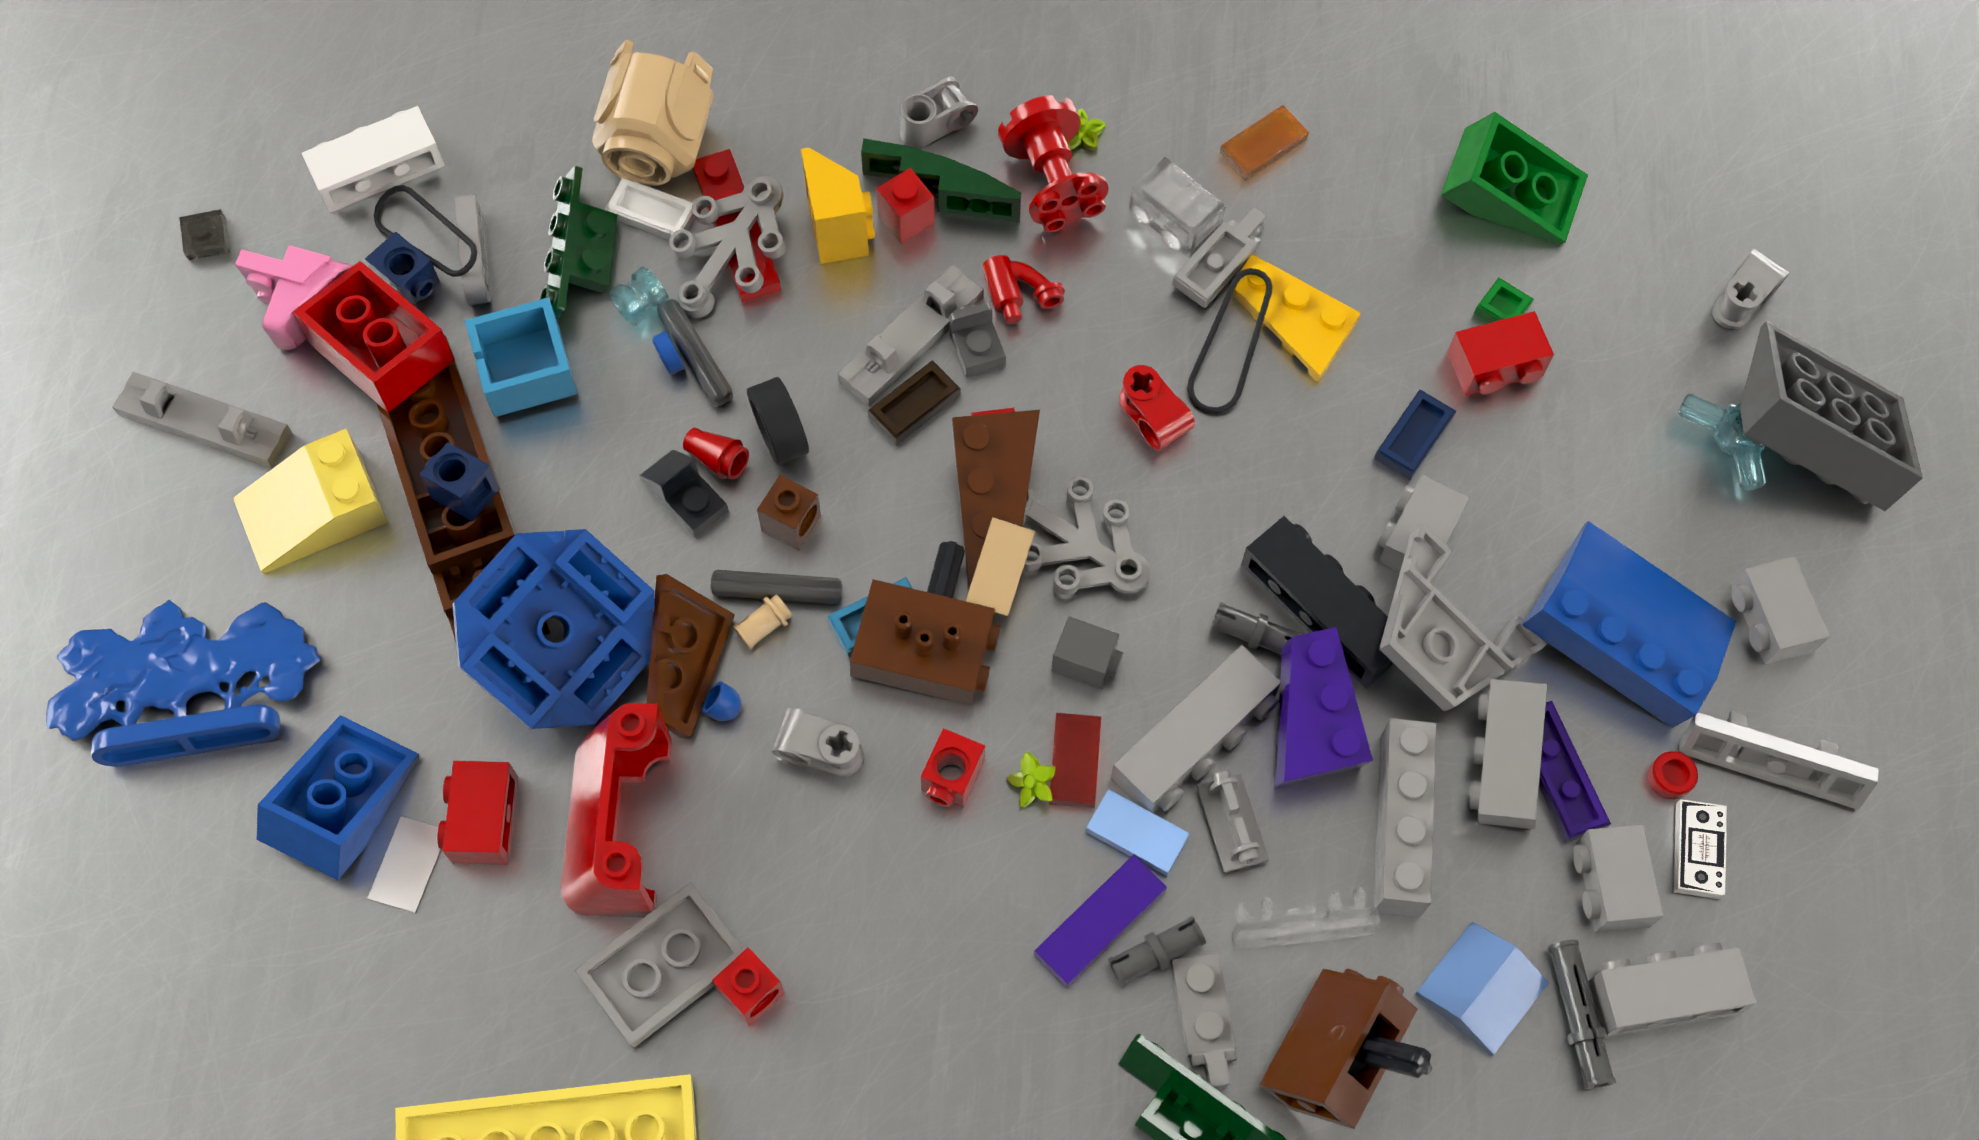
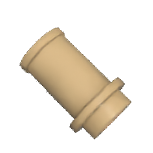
(763, 621)

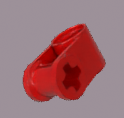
(1157, 413)

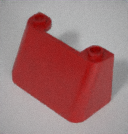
(598, 871)

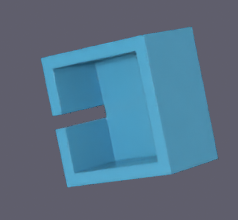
(523, 355)

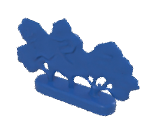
(164, 670)

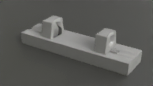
(908, 336)
(202, 419)
(1778, 760)

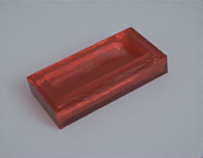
(1075, 760)

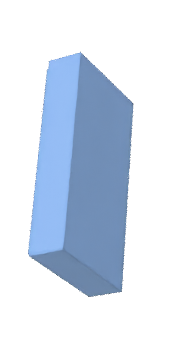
(1137, 832)

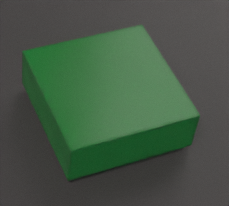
(1503, 302)

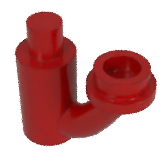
(1002, 283)

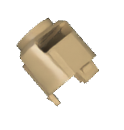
(652, 115)

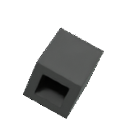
(1087, 653)

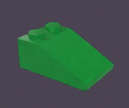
(1514, 180)

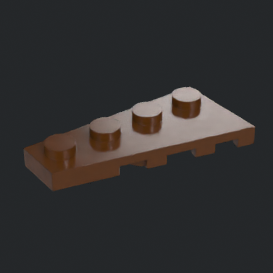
(992, 473)

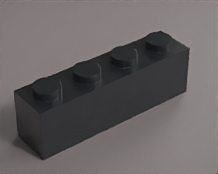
(1320, 595)

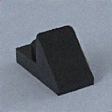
(684, 491)

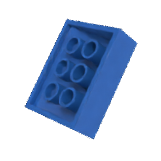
(1632, 626)

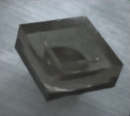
(204, 234)

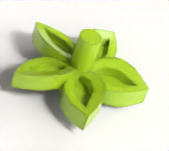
(1087, 132)
(1032, 779)

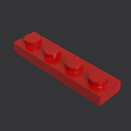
(719, 179)

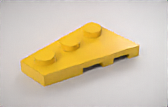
(1301, 316)

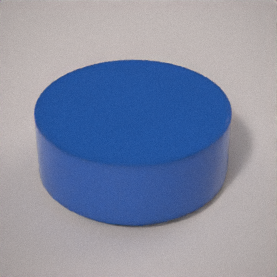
(668, 353)

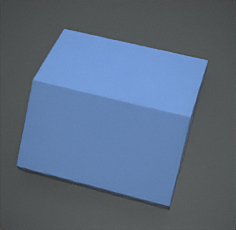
(1483, 987)

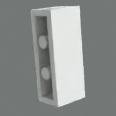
(373, 159)

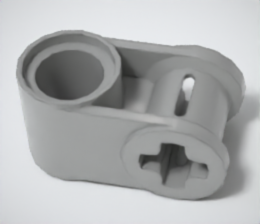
(935, 113)
(1747, 290)
(810, 742)

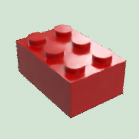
(374, 336)

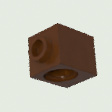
(789, 512)

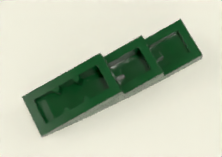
(956, 185)

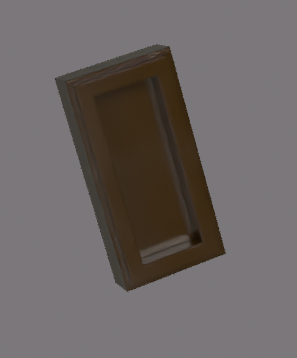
(914, 402)

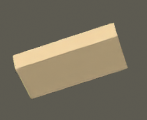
(1000, 566)

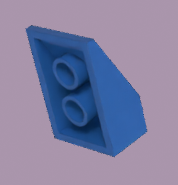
(334, 797)

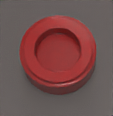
(1673, 775)

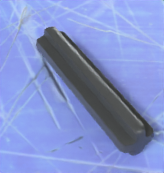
(695, 352)
(786, 586)

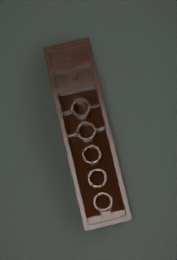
(451, 543)

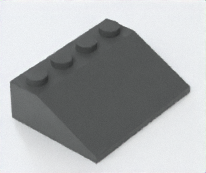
(1829, 419)

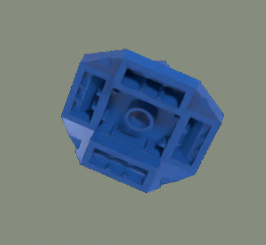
(603, 618)

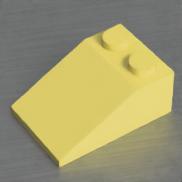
(310, 502)

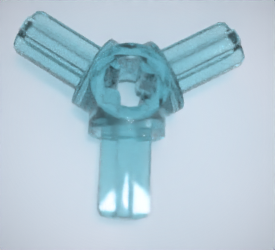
(1729, 437)

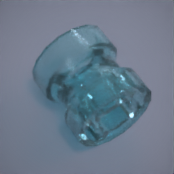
(641, 294)

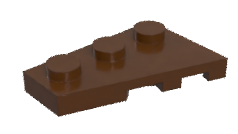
(684, 651)

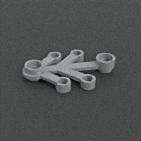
(730, 239)
(1085, 544)

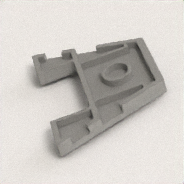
(1439, 643)

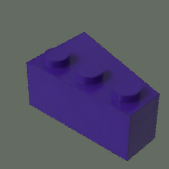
(1318, 711)

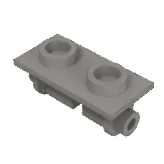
(1232, 821)

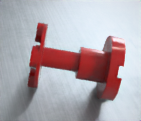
(1042, 134)

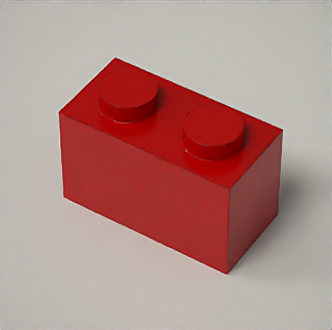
(1500, 354)
(478, 812)

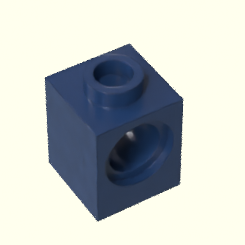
(397, 256)
(474, 485)

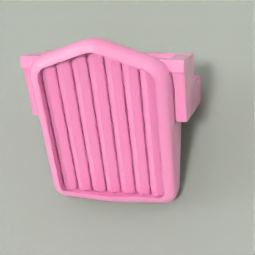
(286, 287)

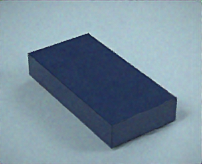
(1415, 434)

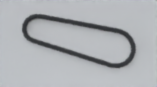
(440, 217)
(1252, 346)

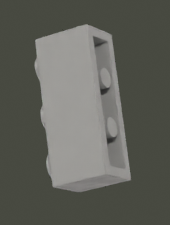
(1509, 753)
(1671, 989)

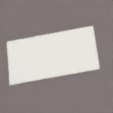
(406, 865)

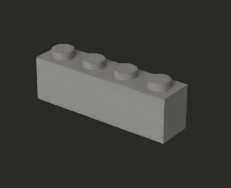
(1196, 730)
(1405, 818)

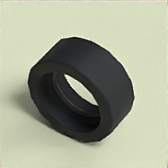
(778, 420)

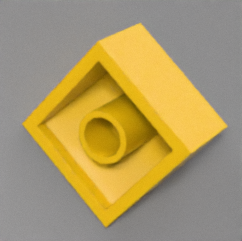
(837, 209)

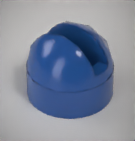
(722, 702)

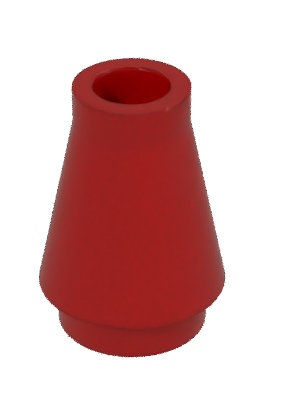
(718, 453)

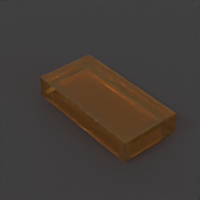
(1263, 142)

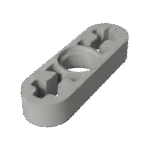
(470, 222)

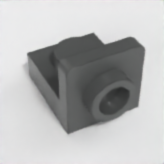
(976, 338)

